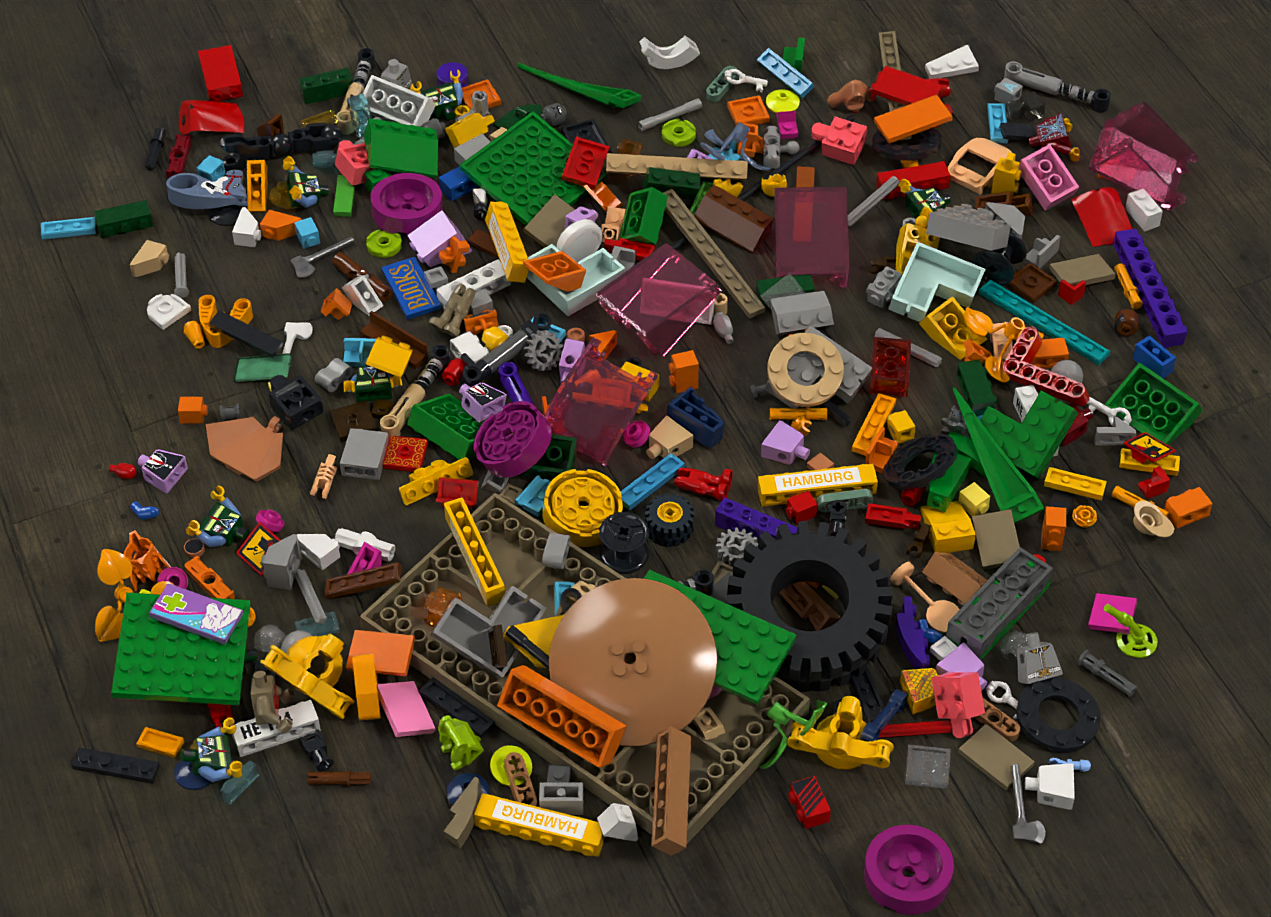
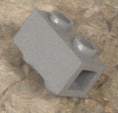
(884, 287)

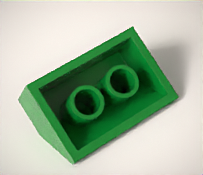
(643, 216)

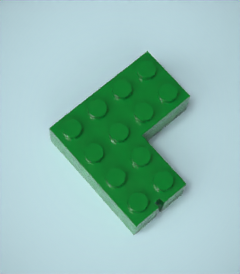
(1036, 438)

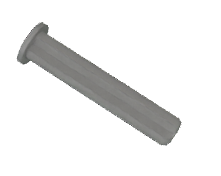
(180, 276)

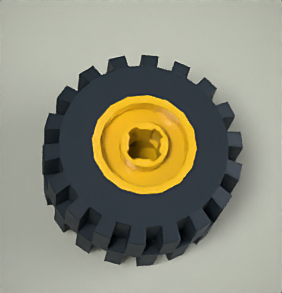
(669, 519)

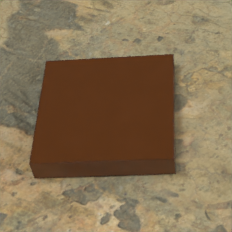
(1032, 282)

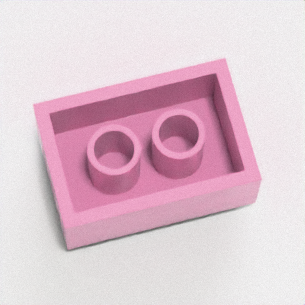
(1047, 177)

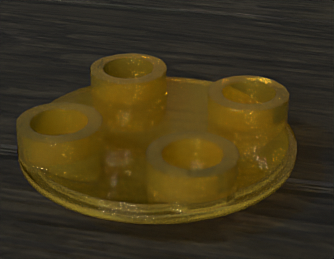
(280, 197)

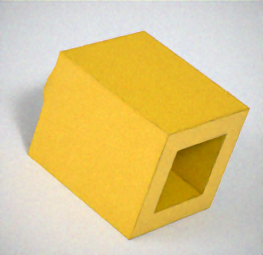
(901, 426)

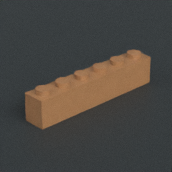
(671, 791)

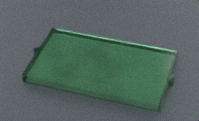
(262, 367)

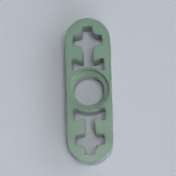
(711, 94)
(855, 499)

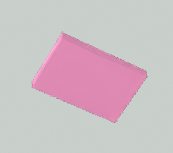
(405, 709)

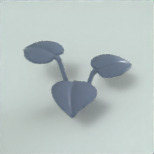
(738, 135)

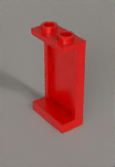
(220, 73)
(903, 87)

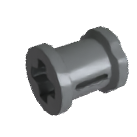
(230, 412)

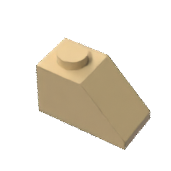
(149, 259)

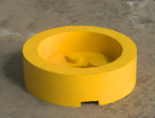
(581, 523)

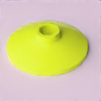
(782, 101)
(497, 761)

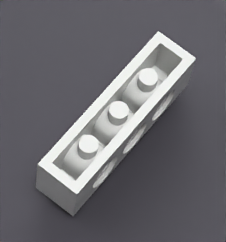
(489, 277)

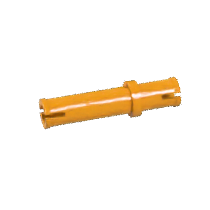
(1130, 291)
(791, 413)
(1131, 499)

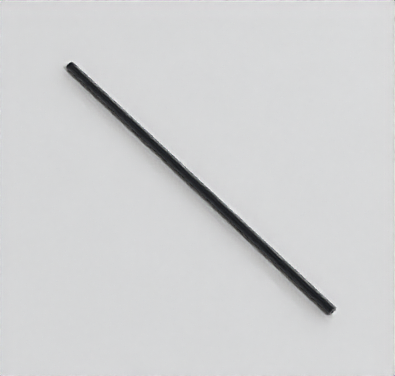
(757, 186)

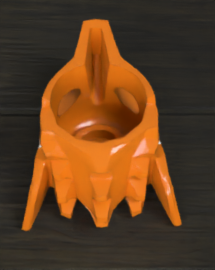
(146, 559)

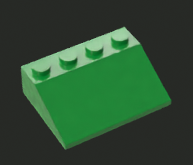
(401, 147)
(1154, 405)
(446, 425)

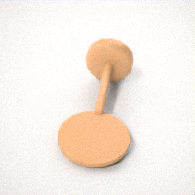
(938, 612)

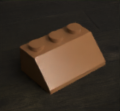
(953, 576)

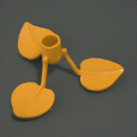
(981, 324)
(112, 569)

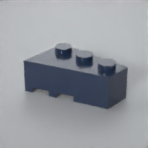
(696, 418)

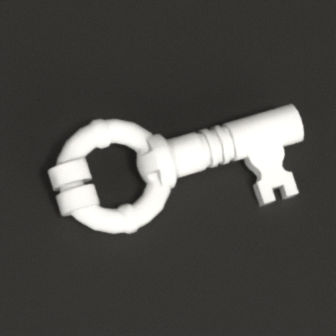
(747, 79)
(1093, 405)
(1006, 698)

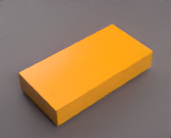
(160, 742)

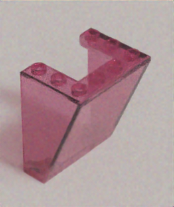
(1141, 153)
(811, 232)
(659, 298)
(597, 403)

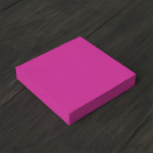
(1103, 621)

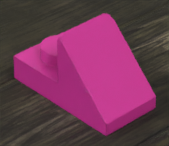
(787, 124)
(367, 558)

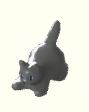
(954, 422)

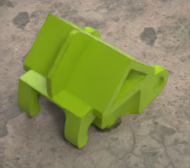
(459, 738)

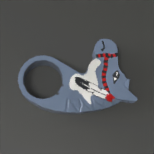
(196, 192)

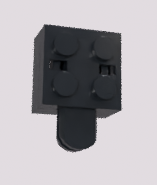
(294, 400)

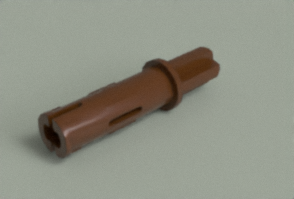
(338, 778)

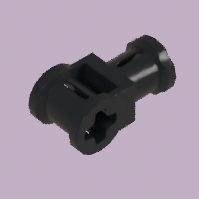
(837, 516)
(316, 750)

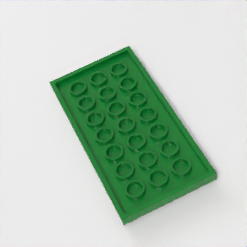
(745, 645)

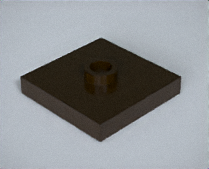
(352, 416)
(497, 647)

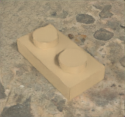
(708, 724)

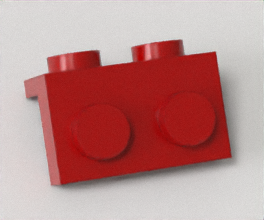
(454, 488)

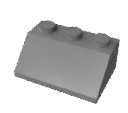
(800, 311)

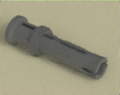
(1099, 667)

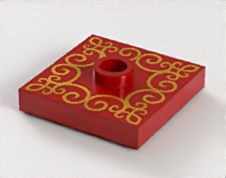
(405, 453)

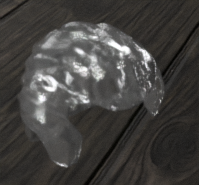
(268, 636)
(1012, 642)

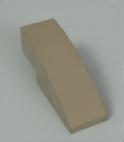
(463, 814)

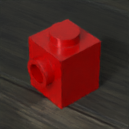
(801, 507)

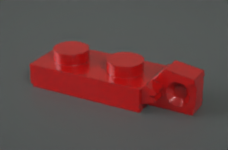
(641, 249)
(891, 517)

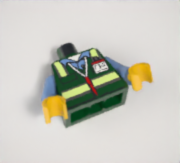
(445, 96)
(302, 187)
(922, 201)
(372, 384)
(221, 524)
(211, 754)

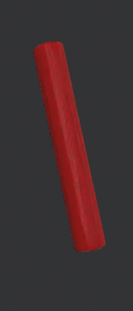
(917, 728)

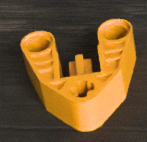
(207, 310)
(366, 687)

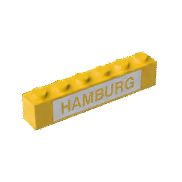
(507, 241)
(780, 487)
(474, 551)
(539, 825)

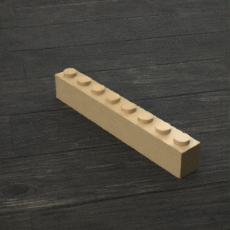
(705, 167)

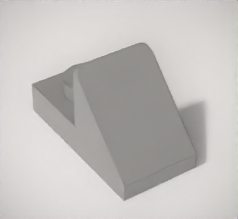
(1114, 435)

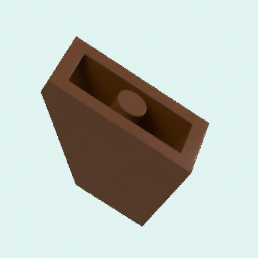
(271, 126)

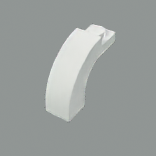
(672, 56)

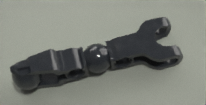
(264, 146)

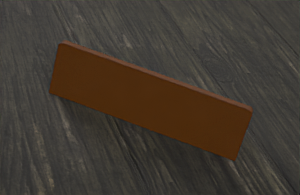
(380, 326)

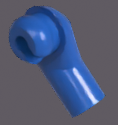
(144, 512)
(932, 635)

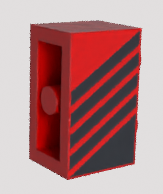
(809, 802)

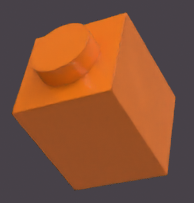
(192, 410)

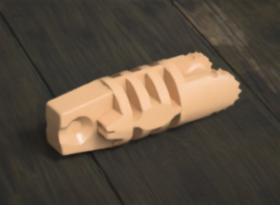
(324, 476)

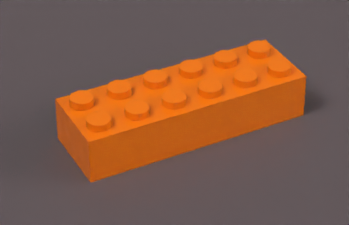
(561, 716)

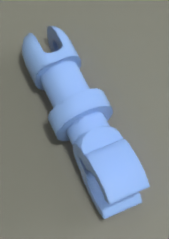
(1082, 765)

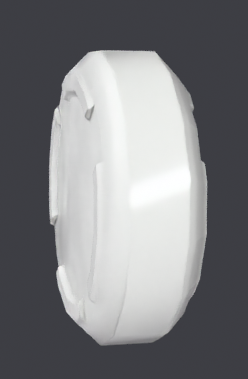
(580, 239)

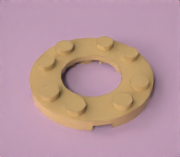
(799, 394)

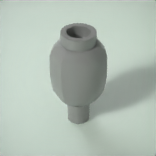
(723, 326)

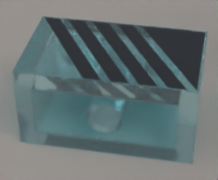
(359, 113)

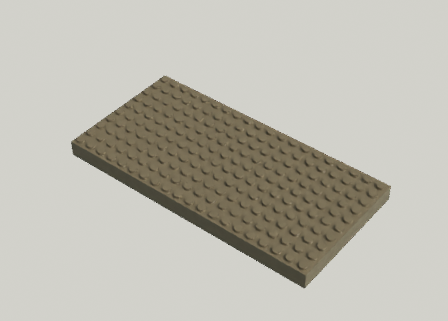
(517, 550)

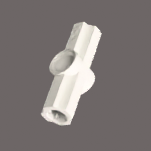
(354, 542)

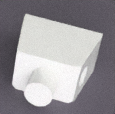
(1053, 785)

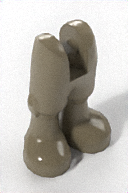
(457, 304)

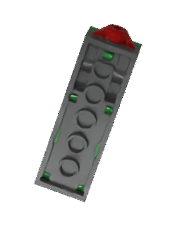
(1000, 602)

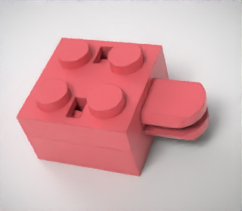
(841, 139)
(352, 162)
(958, 699)

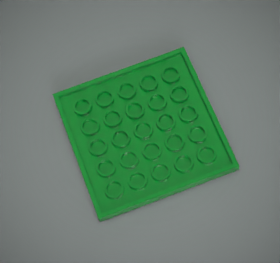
(525, 168)
(176, 664)

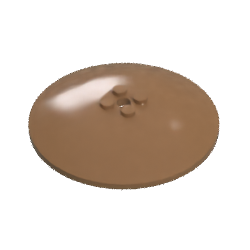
(672, 653)

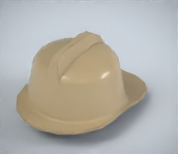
(1151, 521)

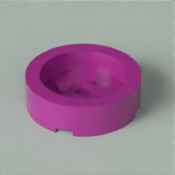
(408, 192)
(514, 453)
(914, 850)

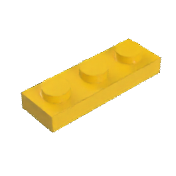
(1169, 464)
(1075, 483)

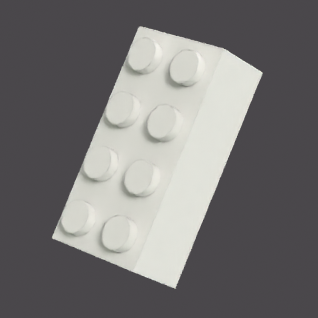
(397, 103)

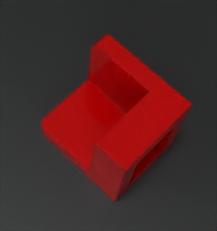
(1070, 293)
(1156, 484)

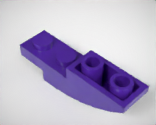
(910, 637)

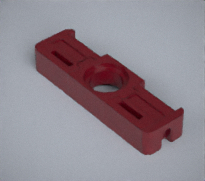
(181, 147)

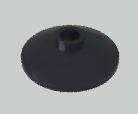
(225, 215)

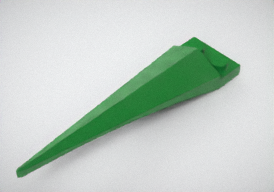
(605, 95)
(1005, 480)

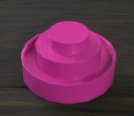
(637, 434)
(270, 519)
(175, 576)

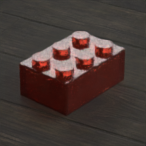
(890, 366)

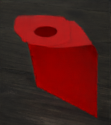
(210, 117)
(1101, 215)

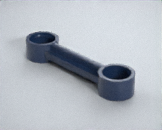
(896, 704)

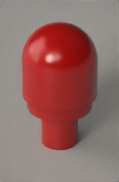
(124, 470)

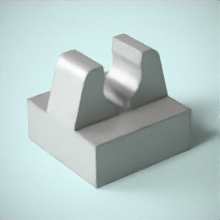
(436, 277)

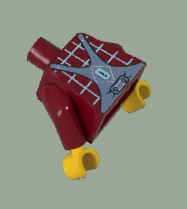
(1055, 132)

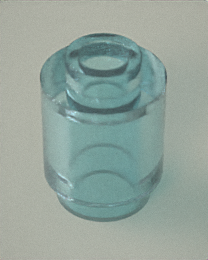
(324, 159)

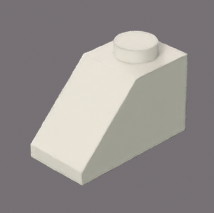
(246, 229)
(362, 295)
(319, 549)
(618, 822)

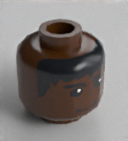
(1126, 322)

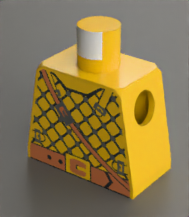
(919, 687)

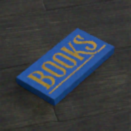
(411, 288)

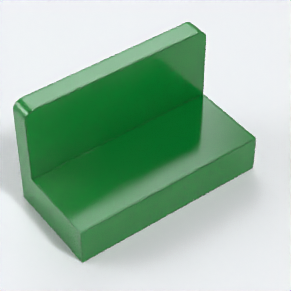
(794, 56)

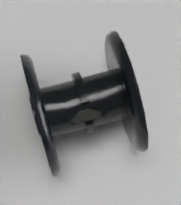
(999, 262)
(624, 542)

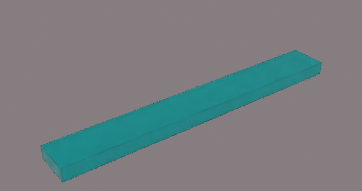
(1044, 322)

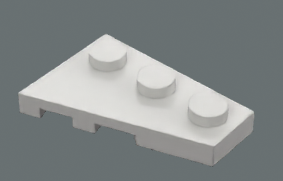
(954, 63)

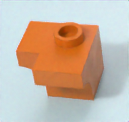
(754, 144)

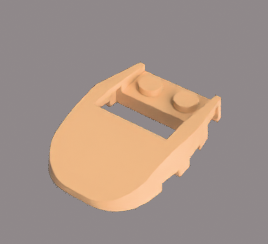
(981, 147)

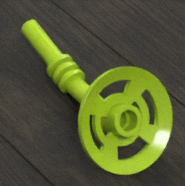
(1138, 635)

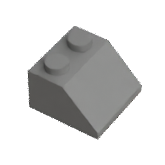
(282, 563)

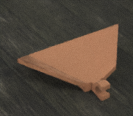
(247, 446)

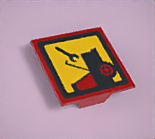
(1148, 447)
(257, 546)

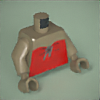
(265, 701)

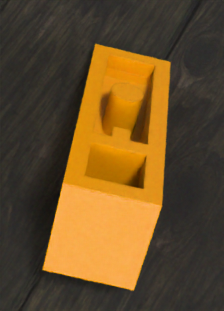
(256, 185)

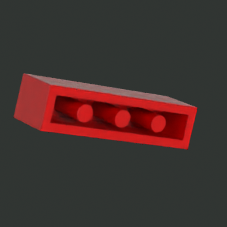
(921, 177)

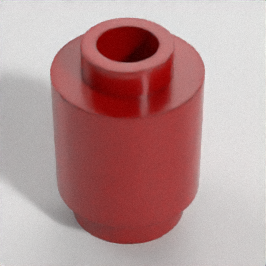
(453, 372)
(912, 496)

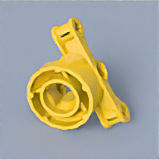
(294, 665)
(836, 746)

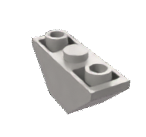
(1009, 214)

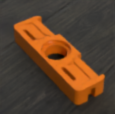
(200, 572)

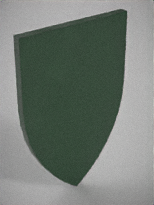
(516, 115)

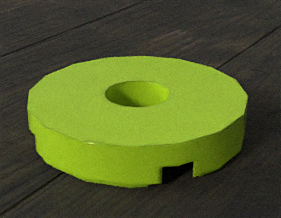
(678, 140)
(386, 250)

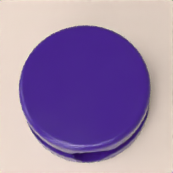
(443, 73)

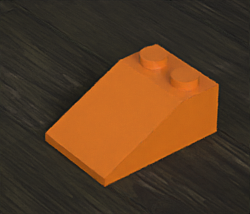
(557, 270)

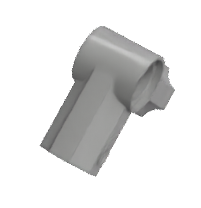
(479, 105)

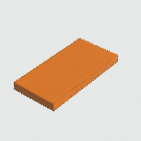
(913, 118)

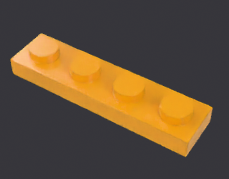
(874, 421)

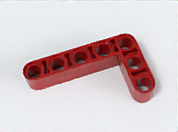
(1039, 375)

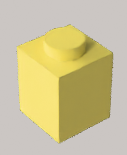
(974, 500)

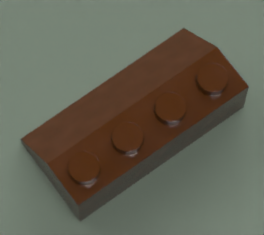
(733, 219)

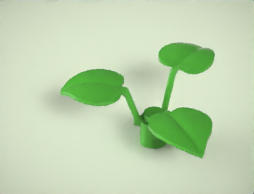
(782, 716)

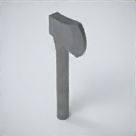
(303, 265)
(1026, 832)

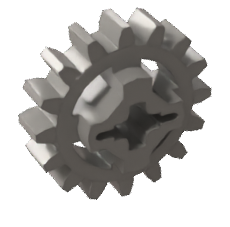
(539, 344)
(735, 545)

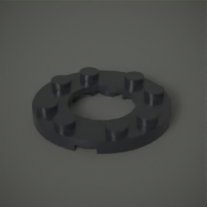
(931, 143)
(942, 445)
(1058, 740)

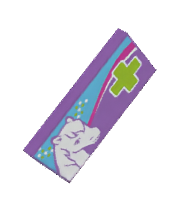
(196, 613)

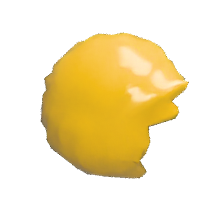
(774, 181)
(727, 186)

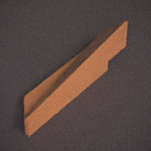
(810, 604)

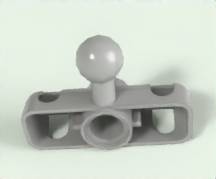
(772, 147)

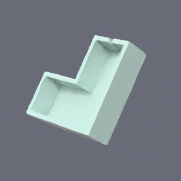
(600, 272)
(932, 274)

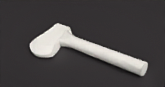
(296, 330)

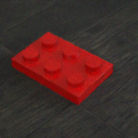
(585, 162)

